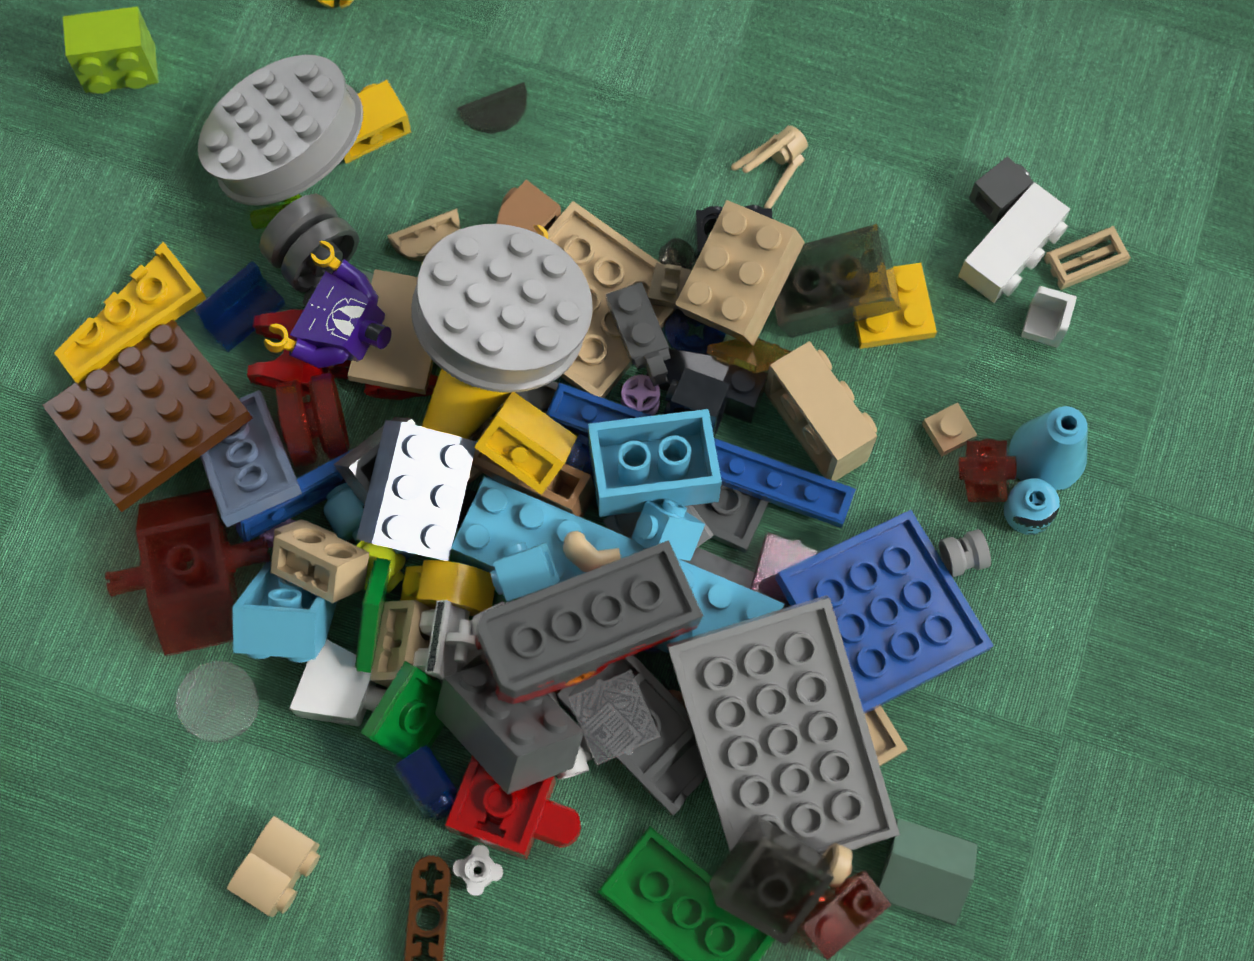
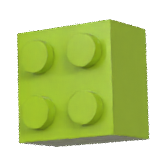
(110, 50)

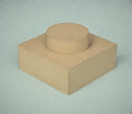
(949, 429)

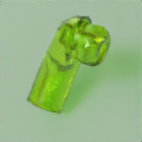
(262, 217)

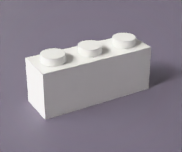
(1015, 243)

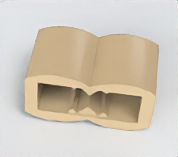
(274, 867)

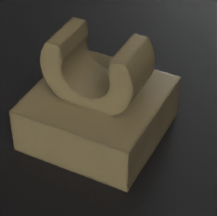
(667, 284)

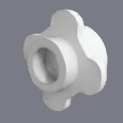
(477, 882)

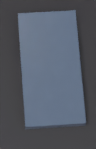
(250, 466)

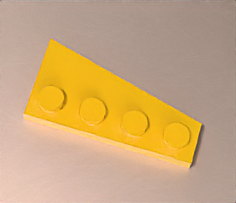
(150, 299)

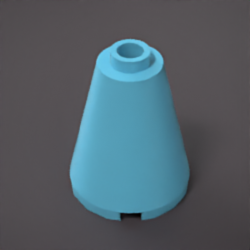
(1052, 447)

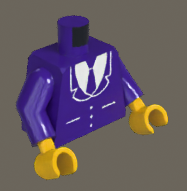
(337, 320)

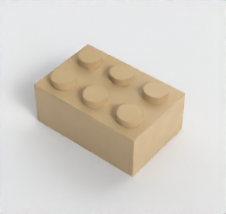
(740, 272)
(820, 411)

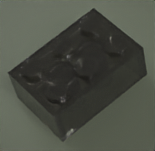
(838, 282)

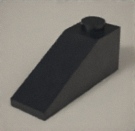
(745, 386)

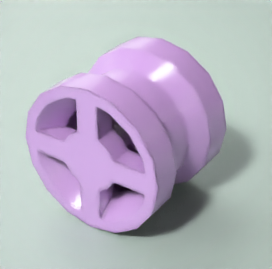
(641, 389)

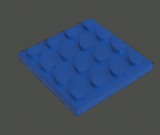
(892, 607)

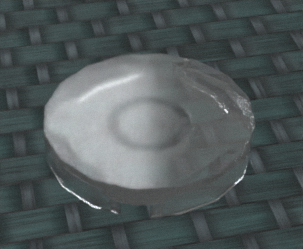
(217, 701)

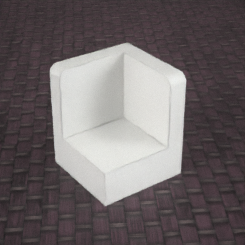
(1048, 316)

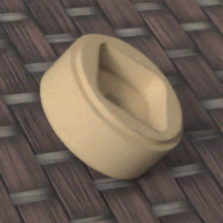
(840, 861)

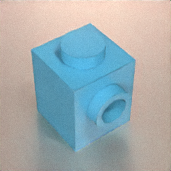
(671, 523)
(523, 571)

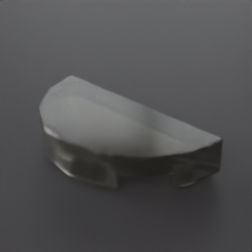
(497, 111)

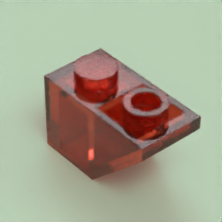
(842, 914)

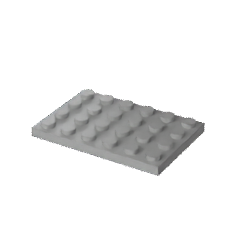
(784, 728)

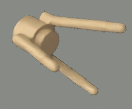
(782, 148)

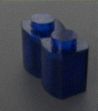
(427, 783)

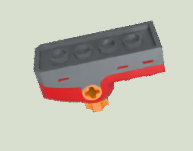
(586, 624)

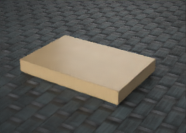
(404, 361)

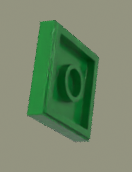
(372, 614)
(406, 713)

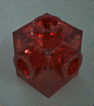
(987, 470)

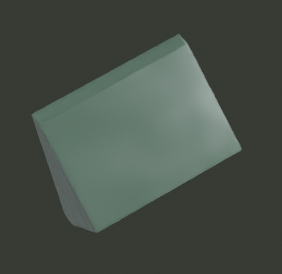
(928, 872)

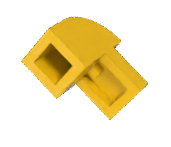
(451, 581)

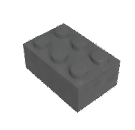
(510, 741)

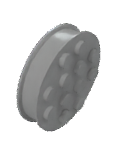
(280, 130)
(501, 307)

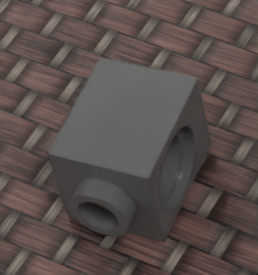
(1000, 189)

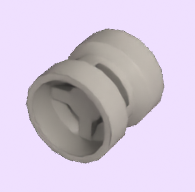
(965, 553)

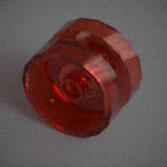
(306, 421)

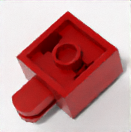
(513, 819)

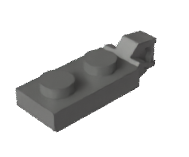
(640, 331)

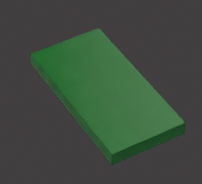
(676, 907)

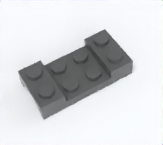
(670, 764)

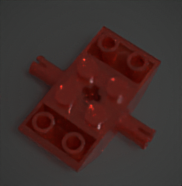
(192, 605)

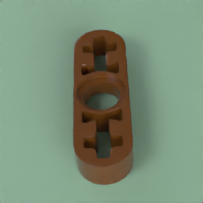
(420, 885)

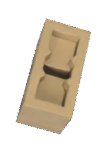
(319, 562)
(398, 639)

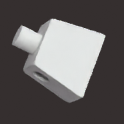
(334, 689)

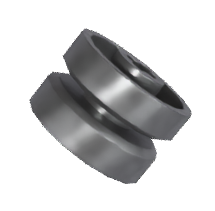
(297, 234)

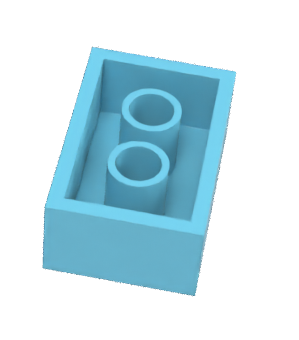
(654, 461)

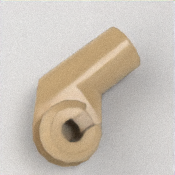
(584, 555)

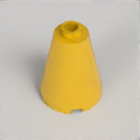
(459, 407)

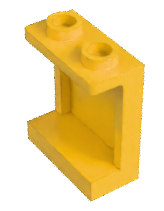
(526, 442)

